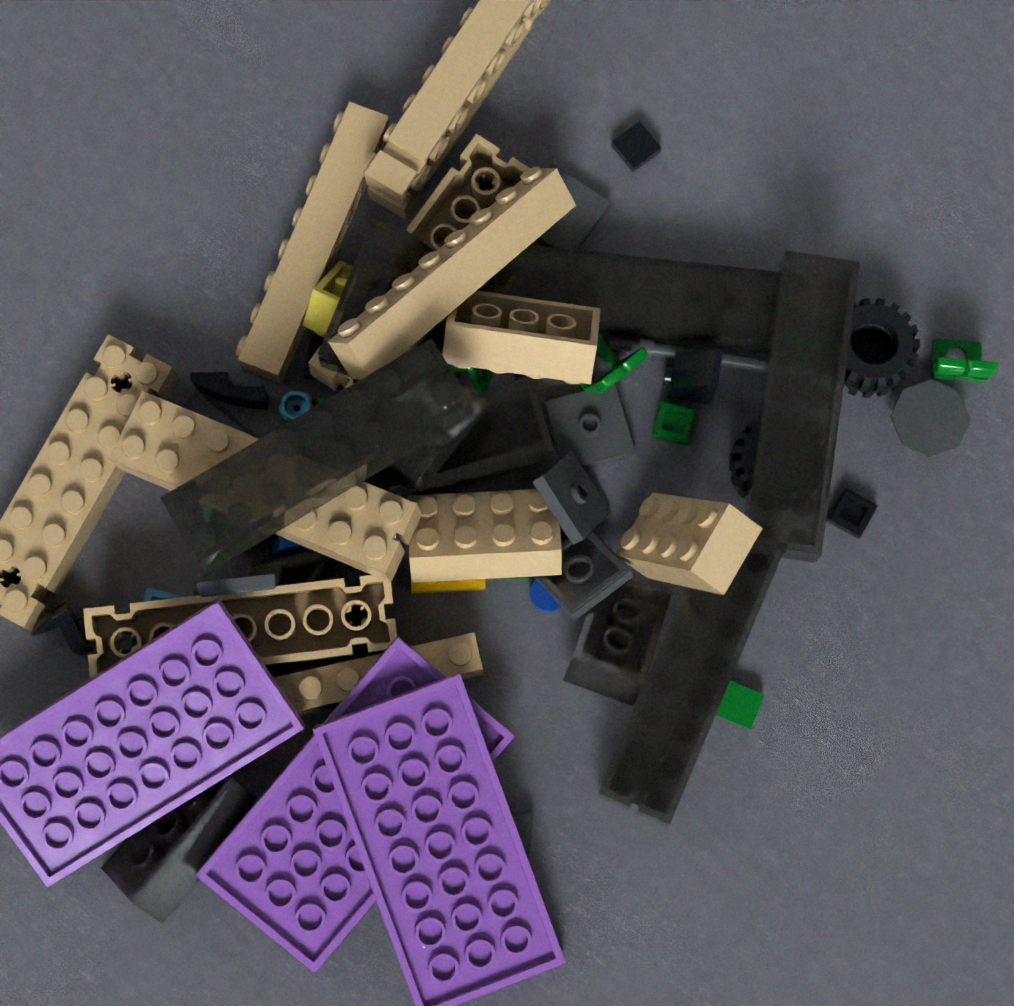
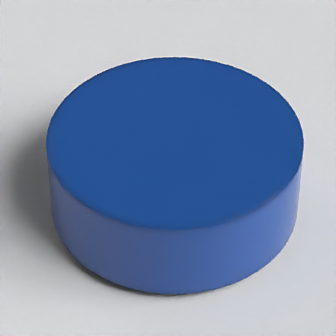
(282, 547)
(541, 599)

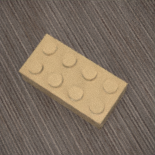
(523, 337)
(484, 536)
(688, 542)

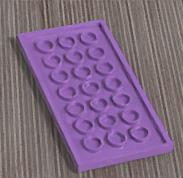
(138, 742)
(439, 844)
(293, 853)

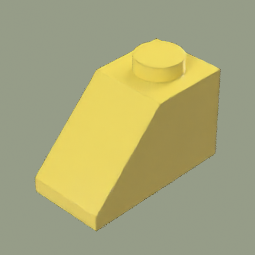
(326, 298)

